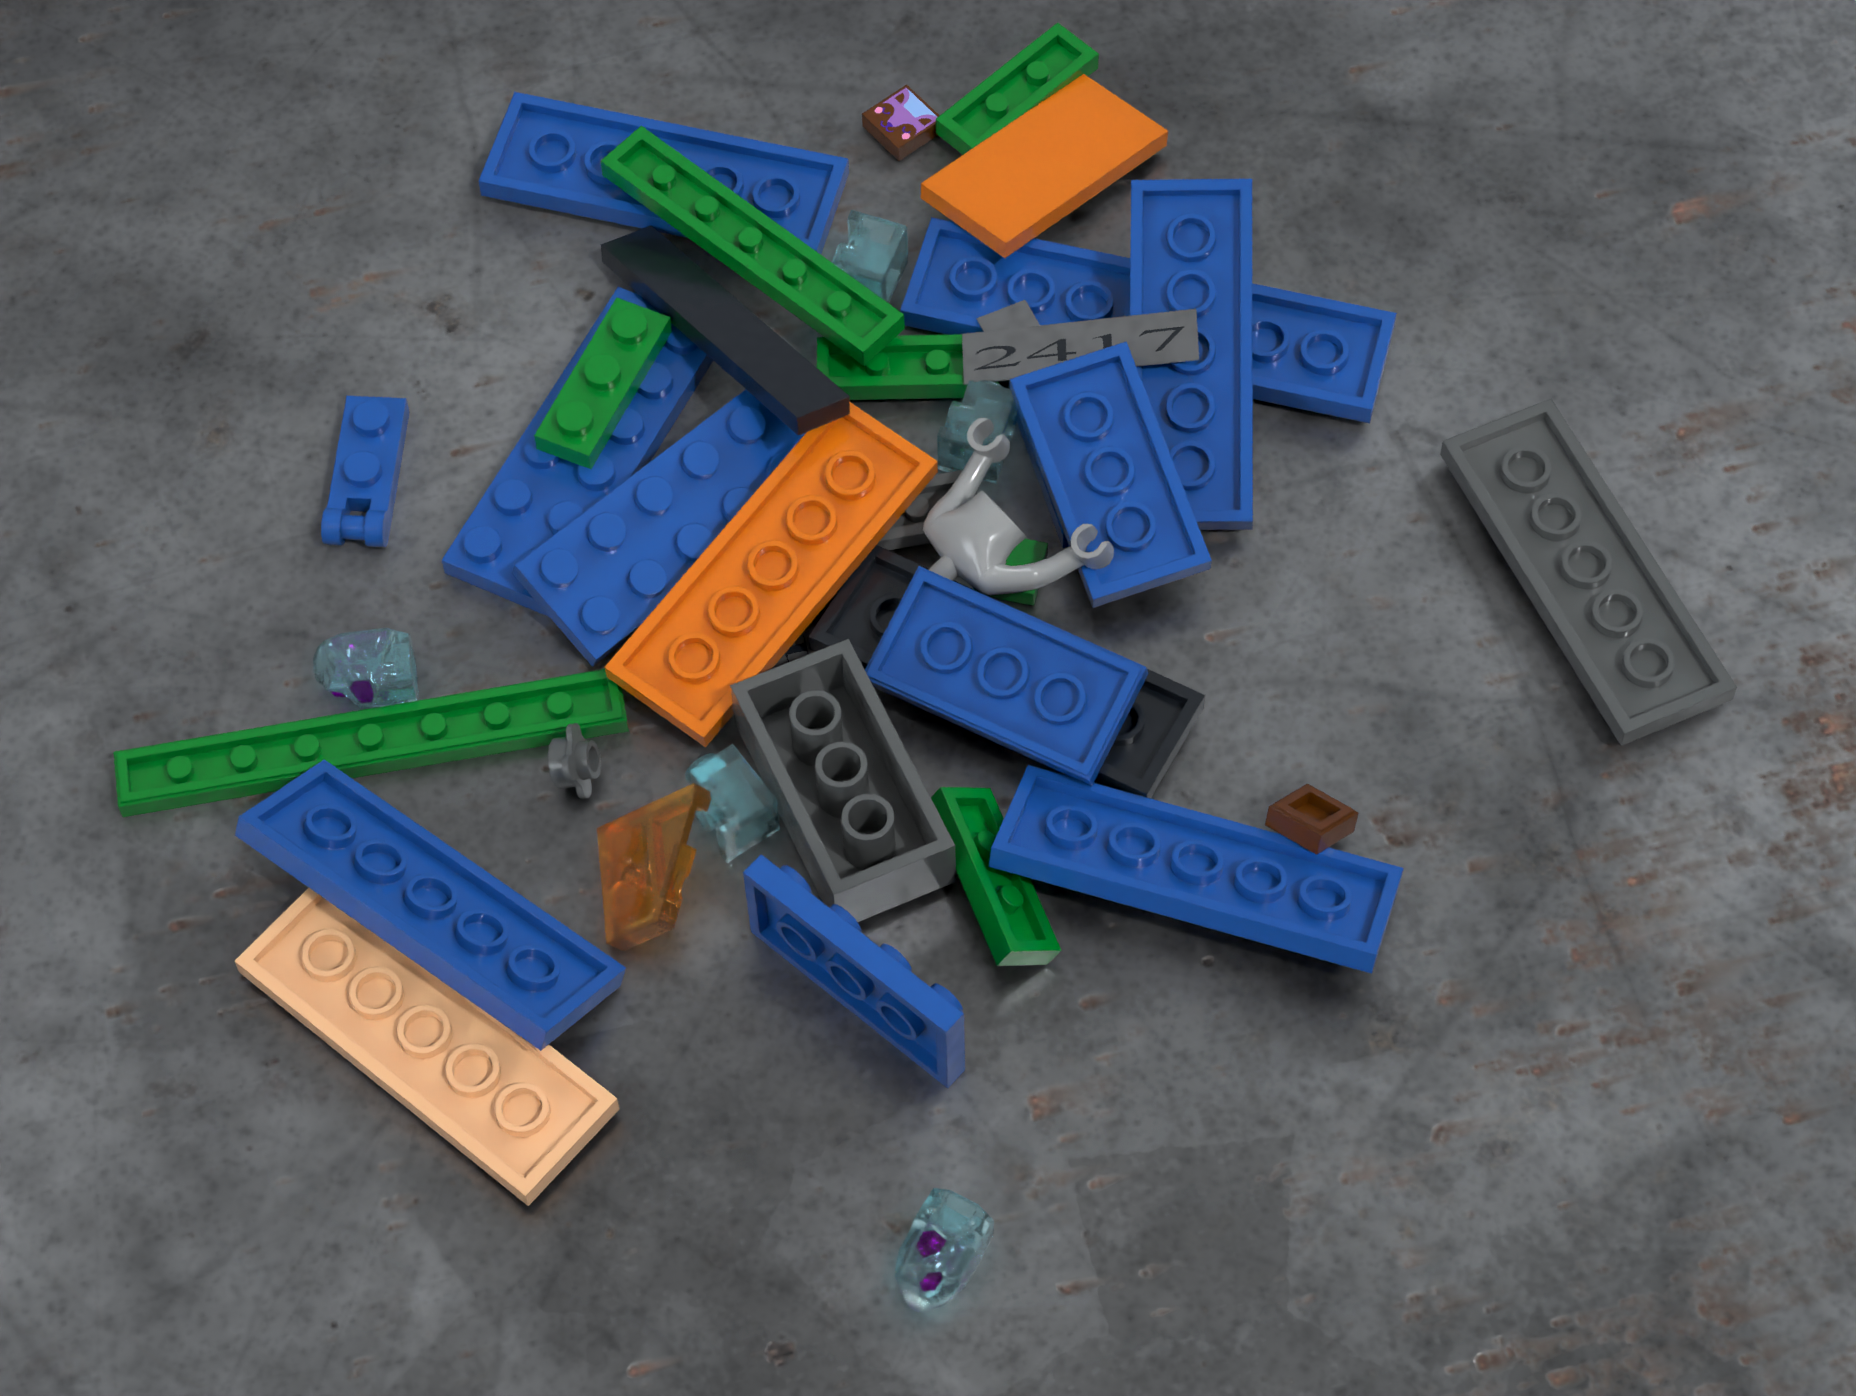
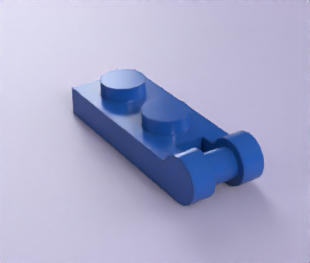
(366, 471)

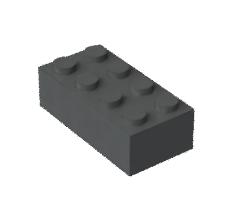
(844, 782)

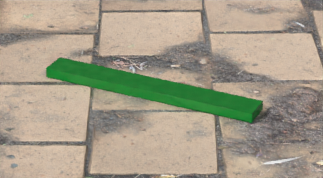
(367, 741)

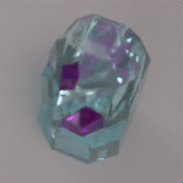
(368, 667)
(942, 1249)

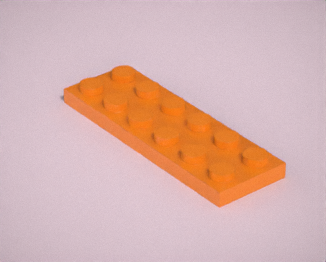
(771, 571)

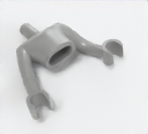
(979, 537)

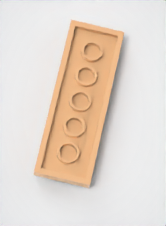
(429, 1046)

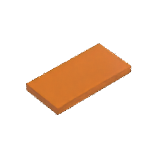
(1043, 165)

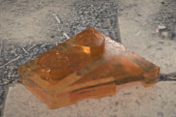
(646, 864)

